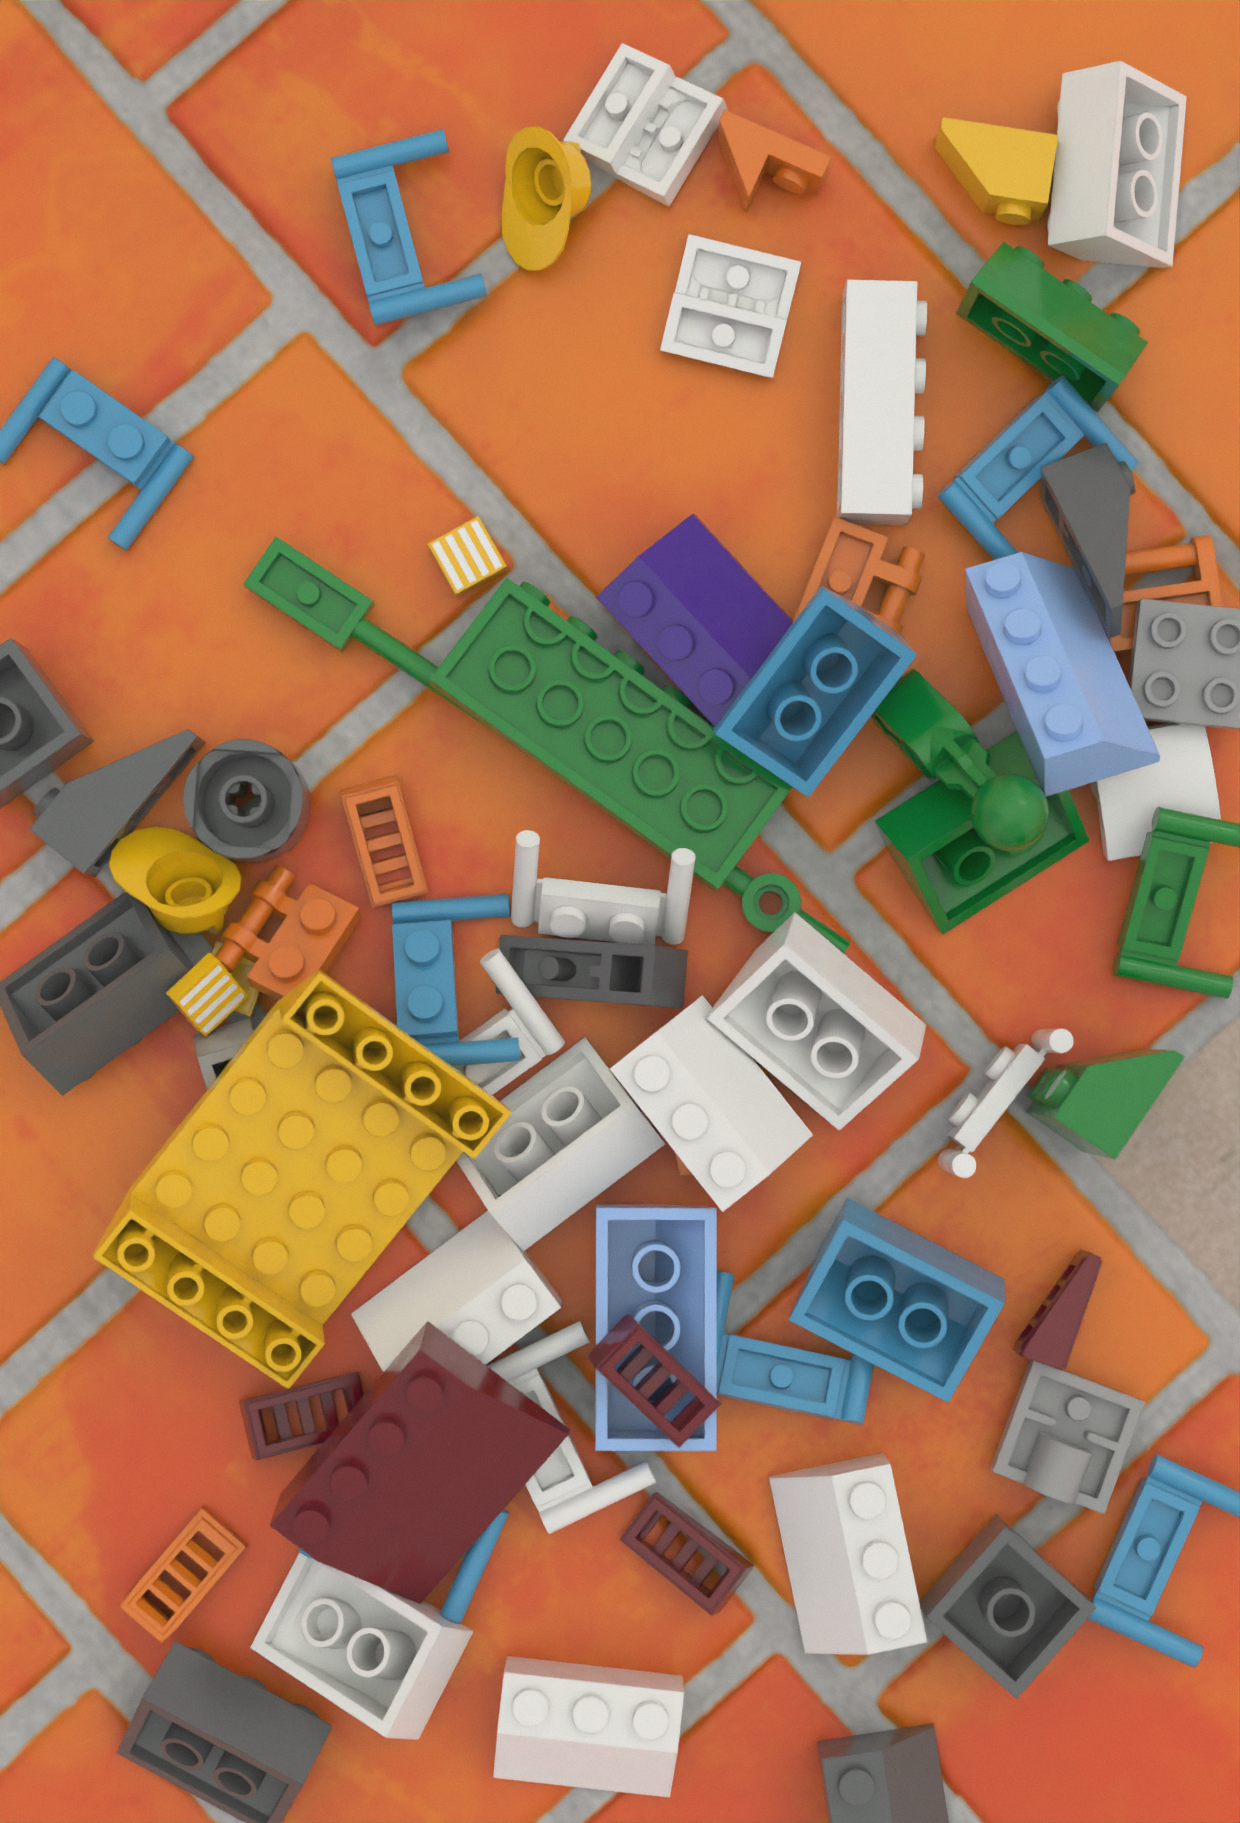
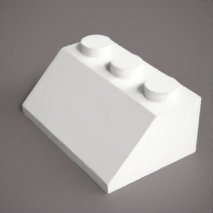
(1117, 167)
(818, 1022)
(711, 1104)
(560, 1146)
(469, 1288)
(848, 1557)
(588, 1726)

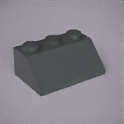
(93, 992)
(223, 1737)
(883, 1777)

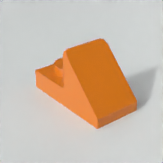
(756, 150)

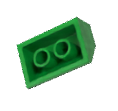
(1051, 324)
(949, 862)
(1101, 1098)

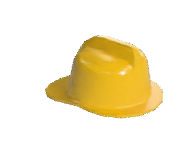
(542, 191)
(176, 878)

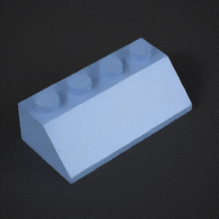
(1056, 672)
(663, 1273)

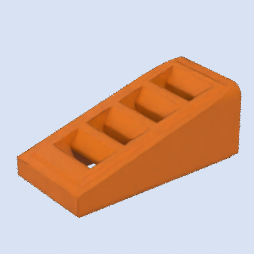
(372, 792)
(146, 1612)

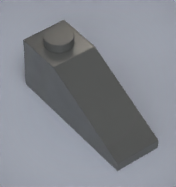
(1090, 511)
(109, 803)
(598, 970)

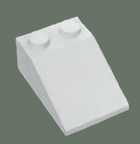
(362, 1646)

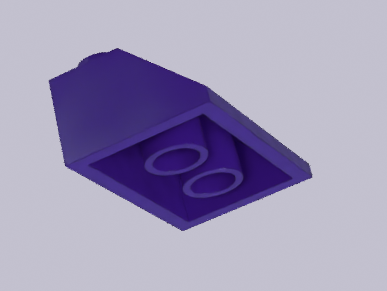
(697, 615)

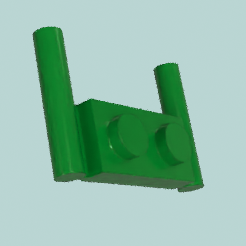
(1165, 899)

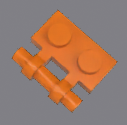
(853, 559)
(306, 941)

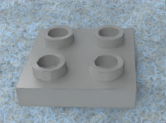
(1186, 663)
(1067, 1436)

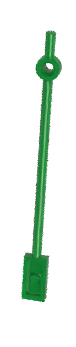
(339, 614)

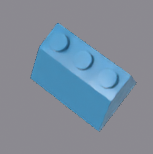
(816, 690)
(898, 1300)

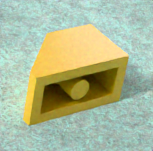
(1000, 167)

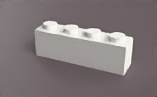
(879, 401)

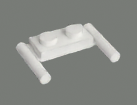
(599, 909)
(525, 1020)
(1007, 1075)
(562, 1484)

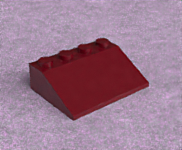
(417, 1468)

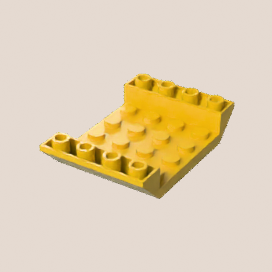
(295, 1175)

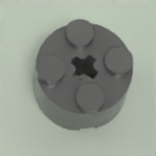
(227, 775)

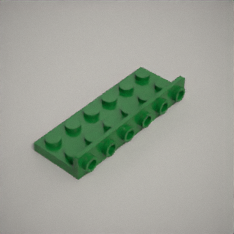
(609, 731)

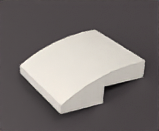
(646, 124)
(730, 306)
(1179, 782)

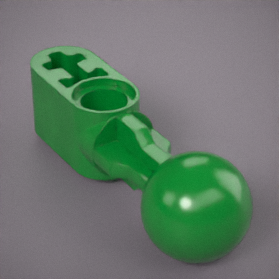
(1005, 808)

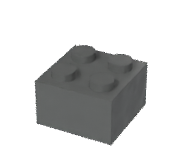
(35, 723)
(1006, 1606)

